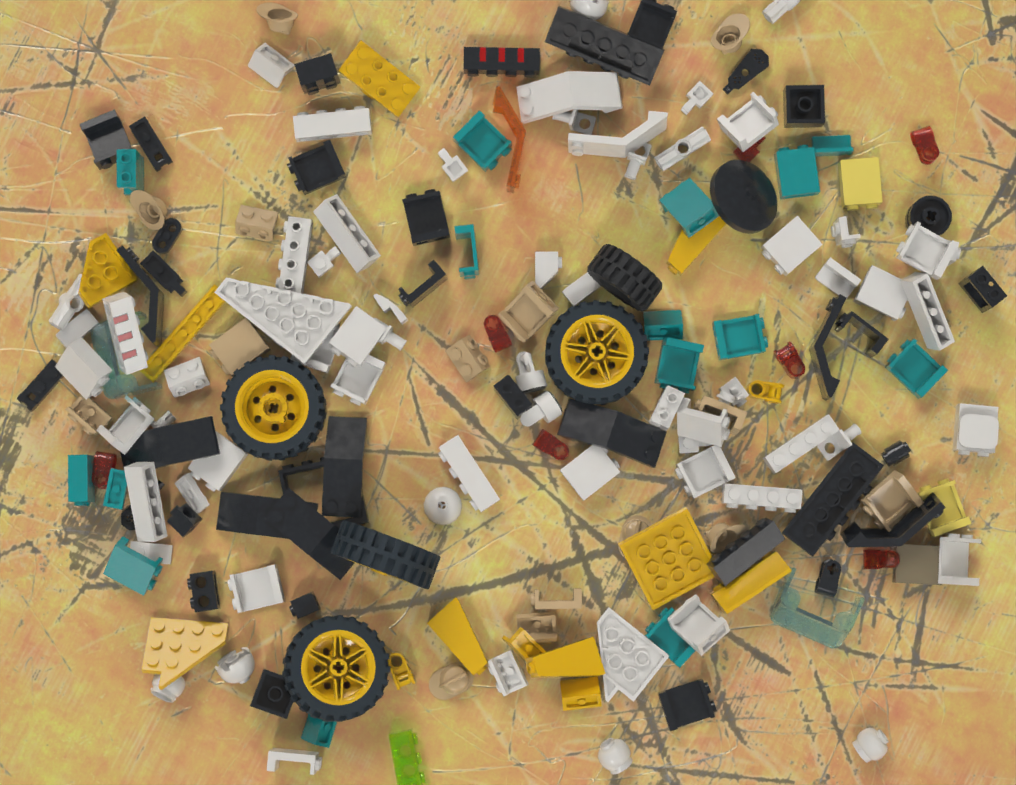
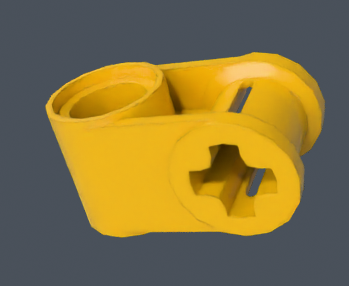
(769, 391)
(401, 671)

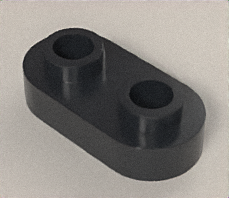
(165, 235)

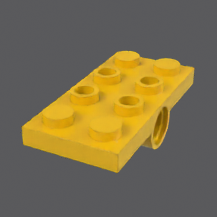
(378, 78)

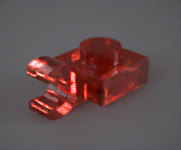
(750, 153)

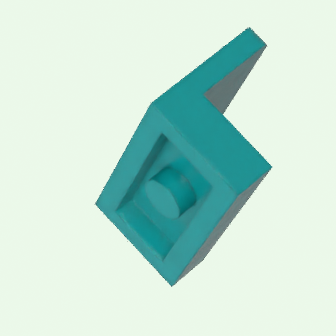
(832, 145)
(663, 324)
(116, 489)
(318, 731)

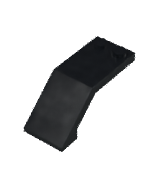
(154, 327)
(825, 381)
(612, 431)
(174, 443)
(343, 466)
(246, 514)
(308, 531)
(900, 533)

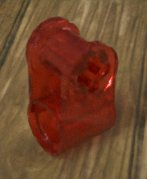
(924, 141)
(498, 337)
(789, 359)
(549, 443)
(102, 464)
(880, 559)

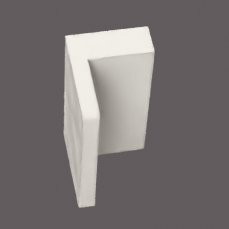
(270, 64)
(837, 278)

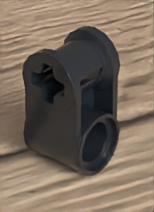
(828, 581)

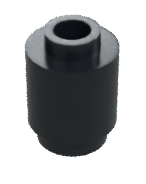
(896, 453)

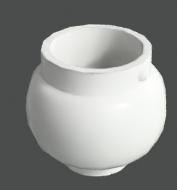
(170, 692)
(871, 744)
(614, 755)

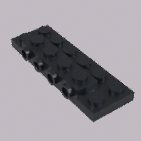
(604, 46)
(833, 500)

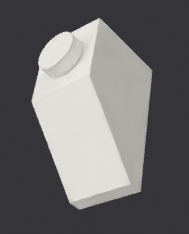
(546, 267)
(153, 550)

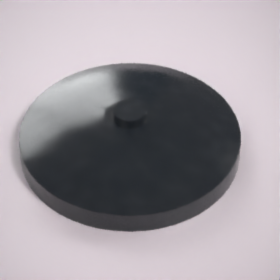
(743, 196)

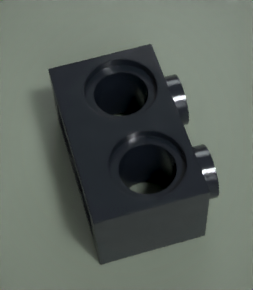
(210, 591)

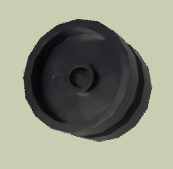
(935, 209)

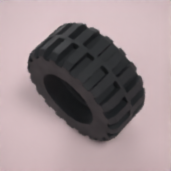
(624, 277)

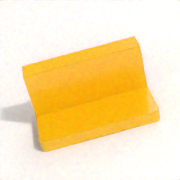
(523, 644)
(580, 693)

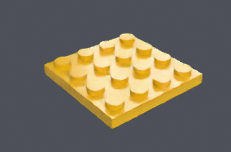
(668, 558)

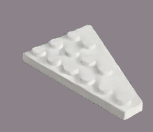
(290, 318)

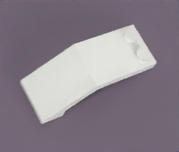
(569, 92)
(615, 146)

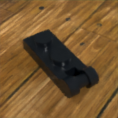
(150, 143)
(41, 386)

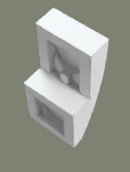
(580, 289)
(387, 305)
(77, 328)

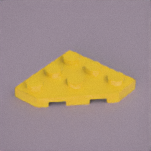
(103, 272)

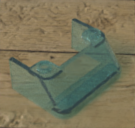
(123, 384)
(789, 616)

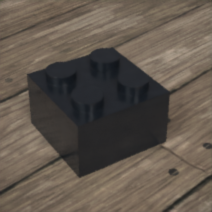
(317, 74)
(803, 106)
(271, 695)

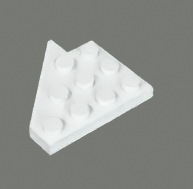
(626, 656)

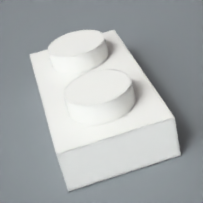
(192, 493)

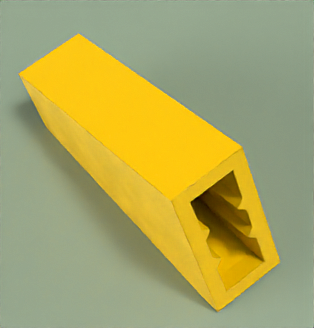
(688, 249)
(458, 635)
(571, 660)

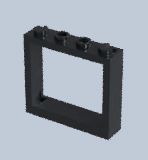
(308, 466)

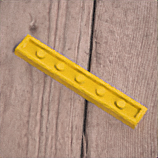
(183, 334)

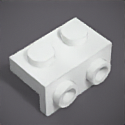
(840, 232)
(186, 377)
(507, 672)

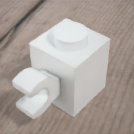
(736, 389)

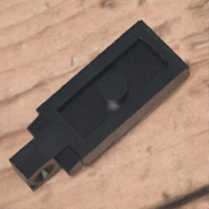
(163, 273)

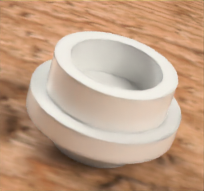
(725, 397)

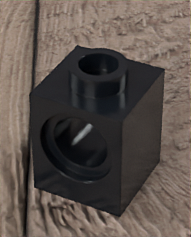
(184, 519)
(304, 605)

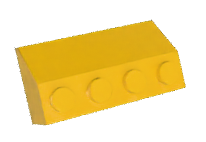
(750, 582)

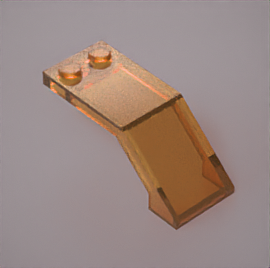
(503, 107)

